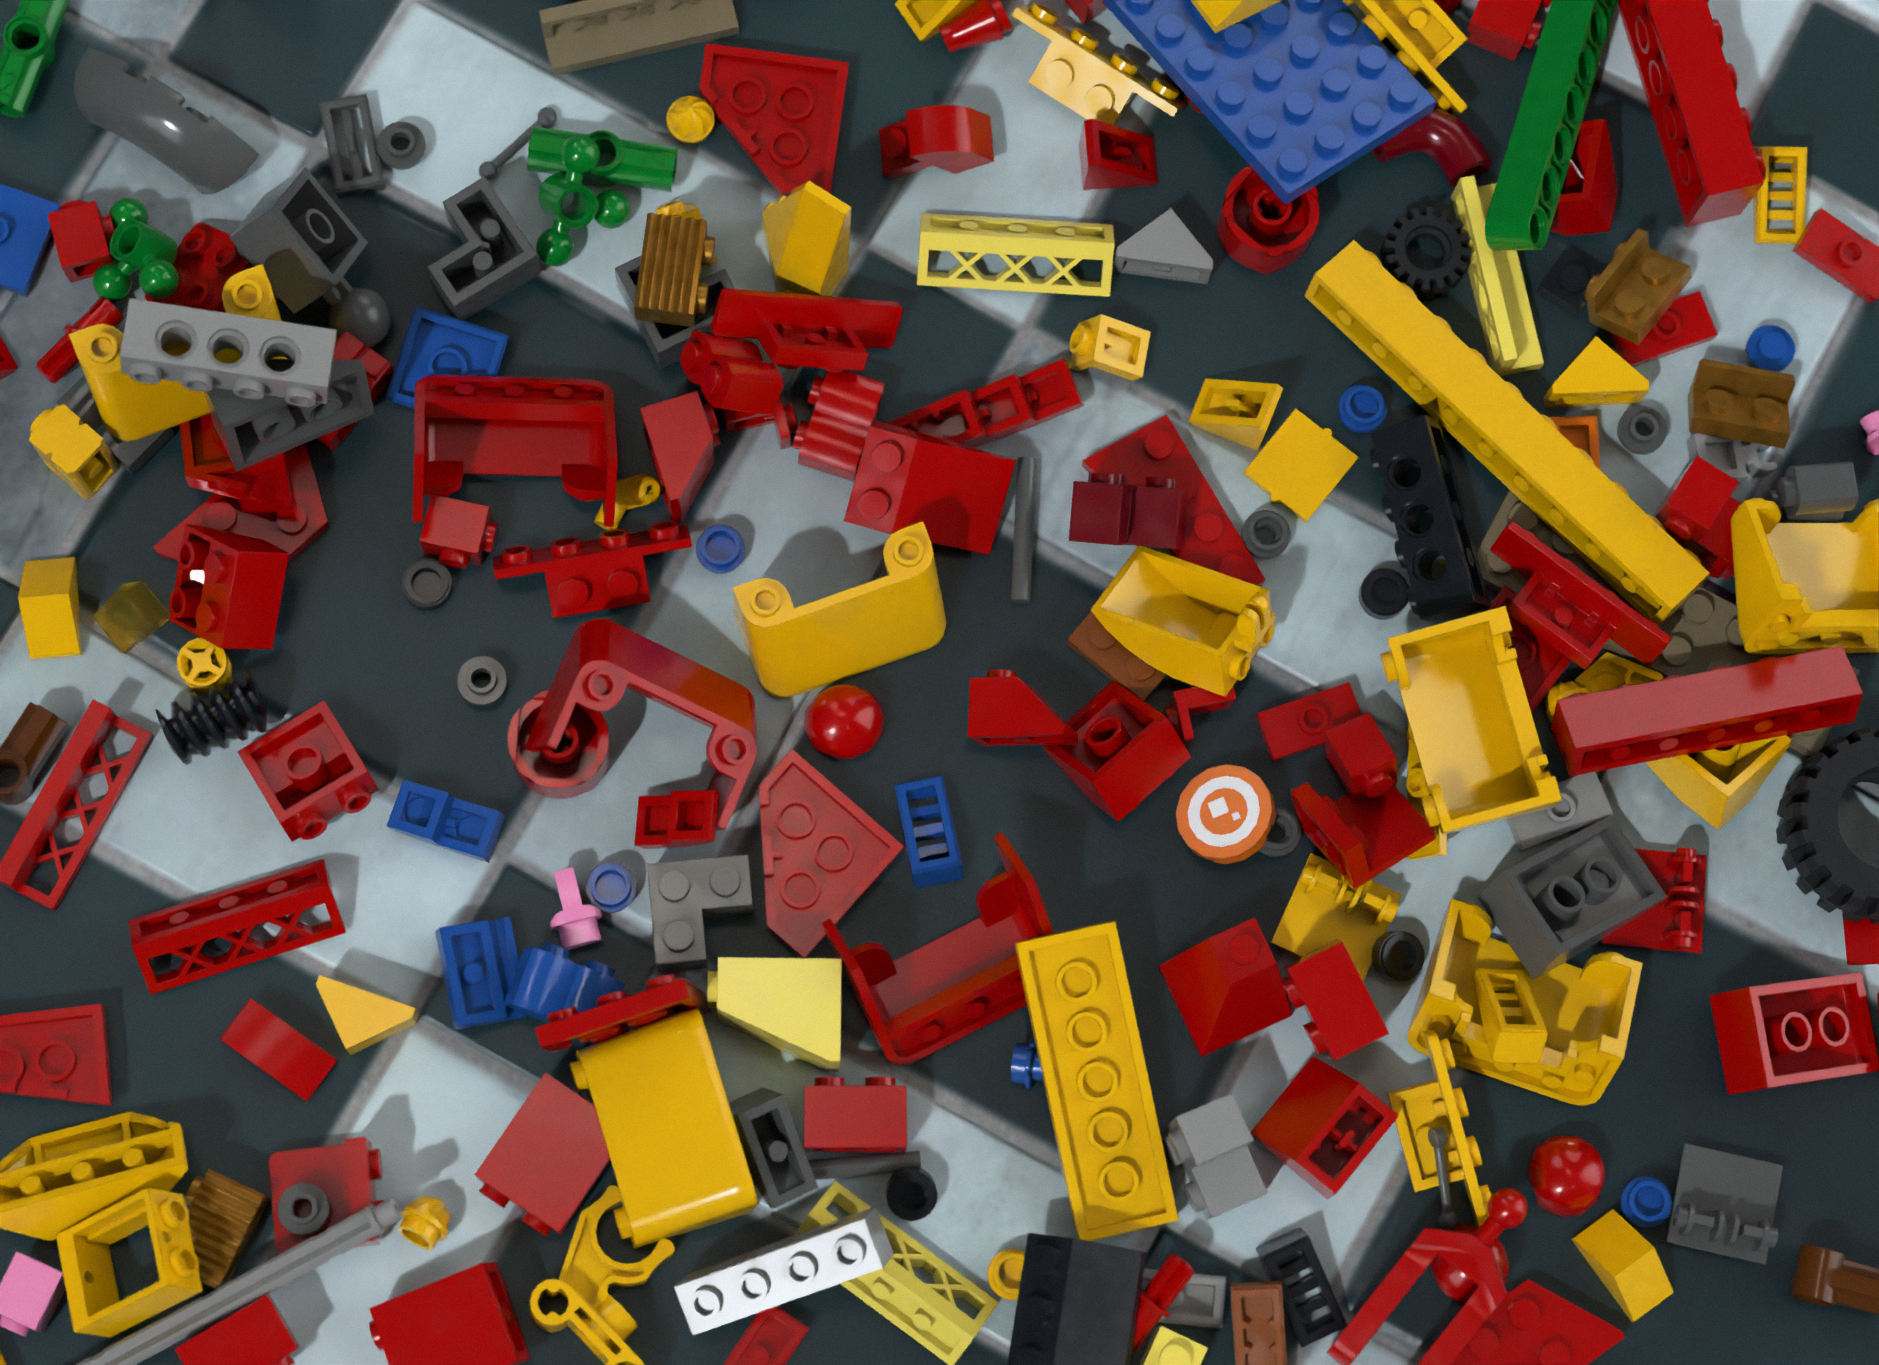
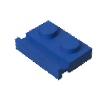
(478, 971)

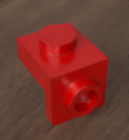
(782, 417)
(1193, 702)

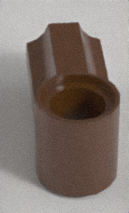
(29, 749)
(1829, 1279)

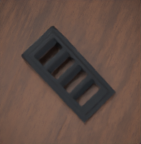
(1282, 1247)

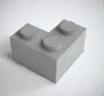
(1215, 1157)

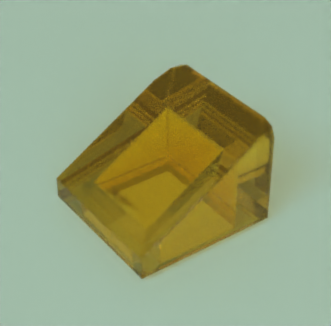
(131, 615)

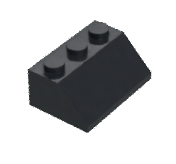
(1076, 1303)

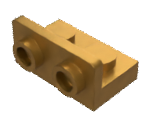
(1635, 288)
(1740, 403)

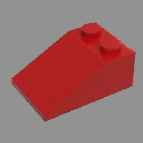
(929, 480)
(1794, 1032)

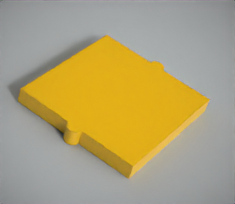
(1300, 465)

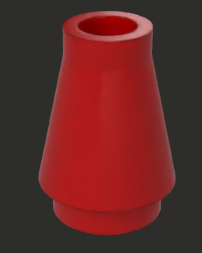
(977, 25)

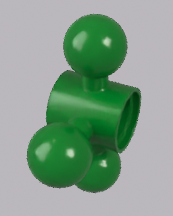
(608, 208)
(137, 248)

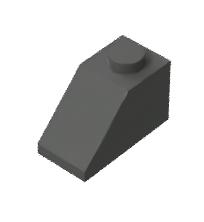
(772, 1147)

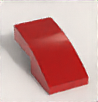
(677, 819)
(278, 1049)

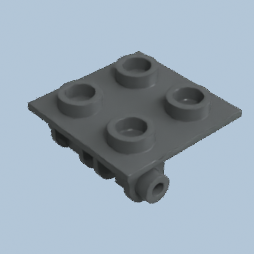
(1725, 1204)

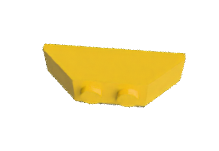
(86, 1169)

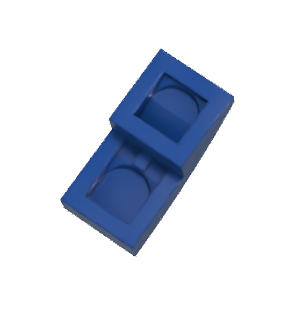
(446, 821)

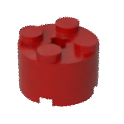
(1259, 241)
(564, 773)

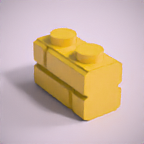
(73, 450)

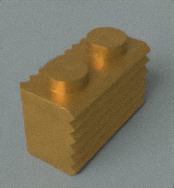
(671, 270)
(221, 1223)

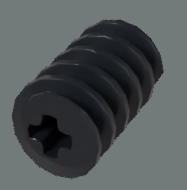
(214, 719)

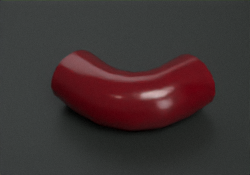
(1443, 139)

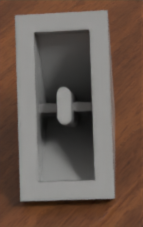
(1164, 251)

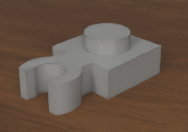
(1730, 456)

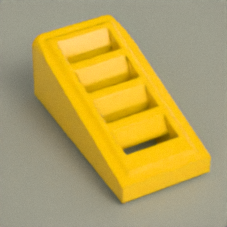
(1797, 176)
(1510, 1019)

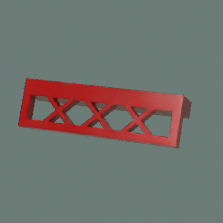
(56, 796)
(230, 911)

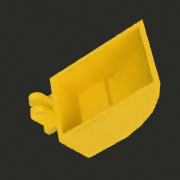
(1186, 619)

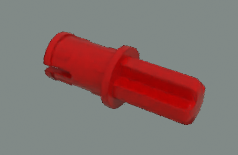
(62, 354)
(1159, 1296)

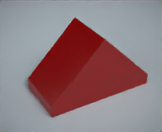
(1115, 157)

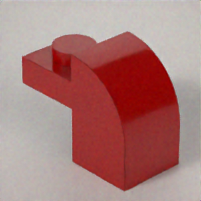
(937, 136)

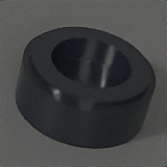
(427, 584)
(1383, 594)
(1397, 956)
(911, 1193)

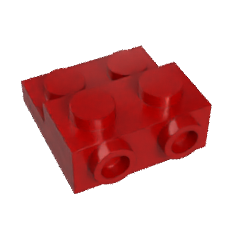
(309, 772)

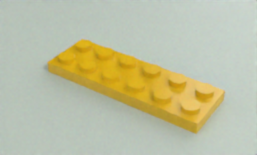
(1096, 1081)

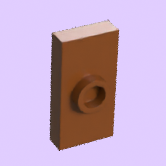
(1258, 1323)

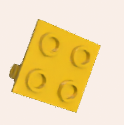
(1330, 909)

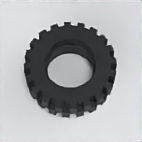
(1813, 829)

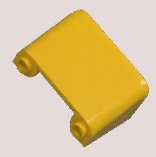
(142, 409)
(1805, 581)
(848, 630)
(1470, 722)
(1581, 1008)
(666, 1128)

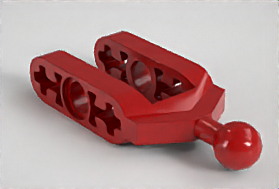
(1464, 1250)

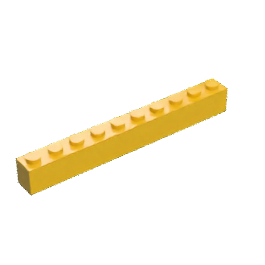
(1506, 433)

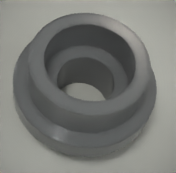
(404, 158)
(1635, 442)
(1266, 520)
(488, 694)
(1292, 834)
(315, 1220)

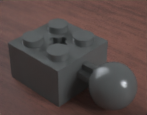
(307, 251)

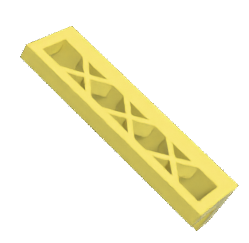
(1015, 237)
(1496, 286)
(895, 1292)

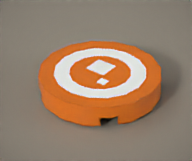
(1225, 814)

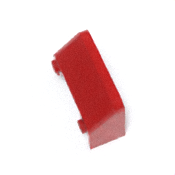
(515, 430)
(609, 658)
(954, 980)

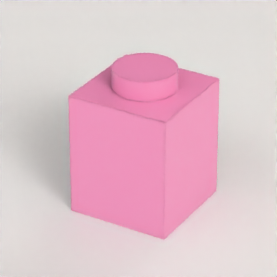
(29, 1294)

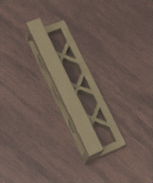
(618, 30)

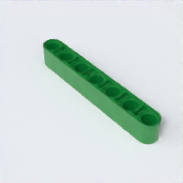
(1548, 124)

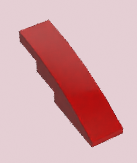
(999, 407)

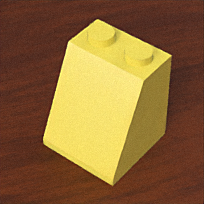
(783, 1004)

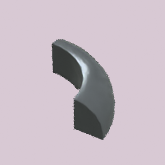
(156, 122)

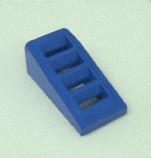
(947, 862)

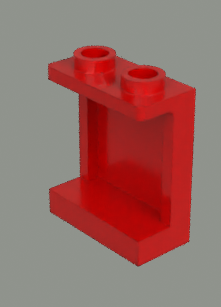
(546, 1157)
(452, 1322)

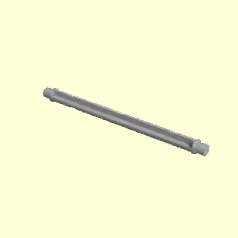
(250, 1286)

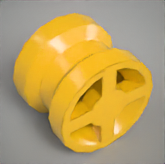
(196, 659)

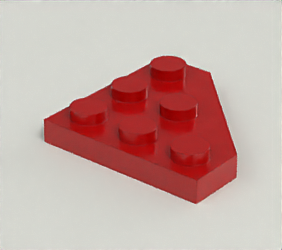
(778, 110)
(815, 852)
(616, 1010)

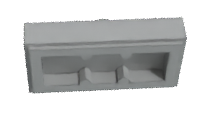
(1581, 806)

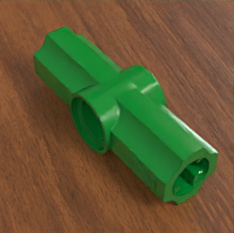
(23, 68)
(634, 162)

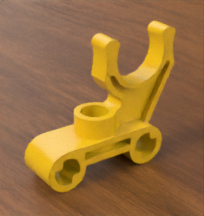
(584, 1286)

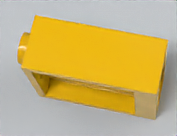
(86, 1252)

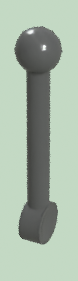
(546, 119)
(1437, 1137)

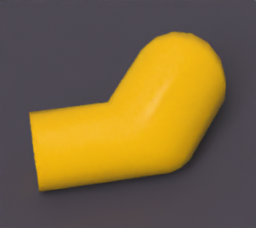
(631, 494)

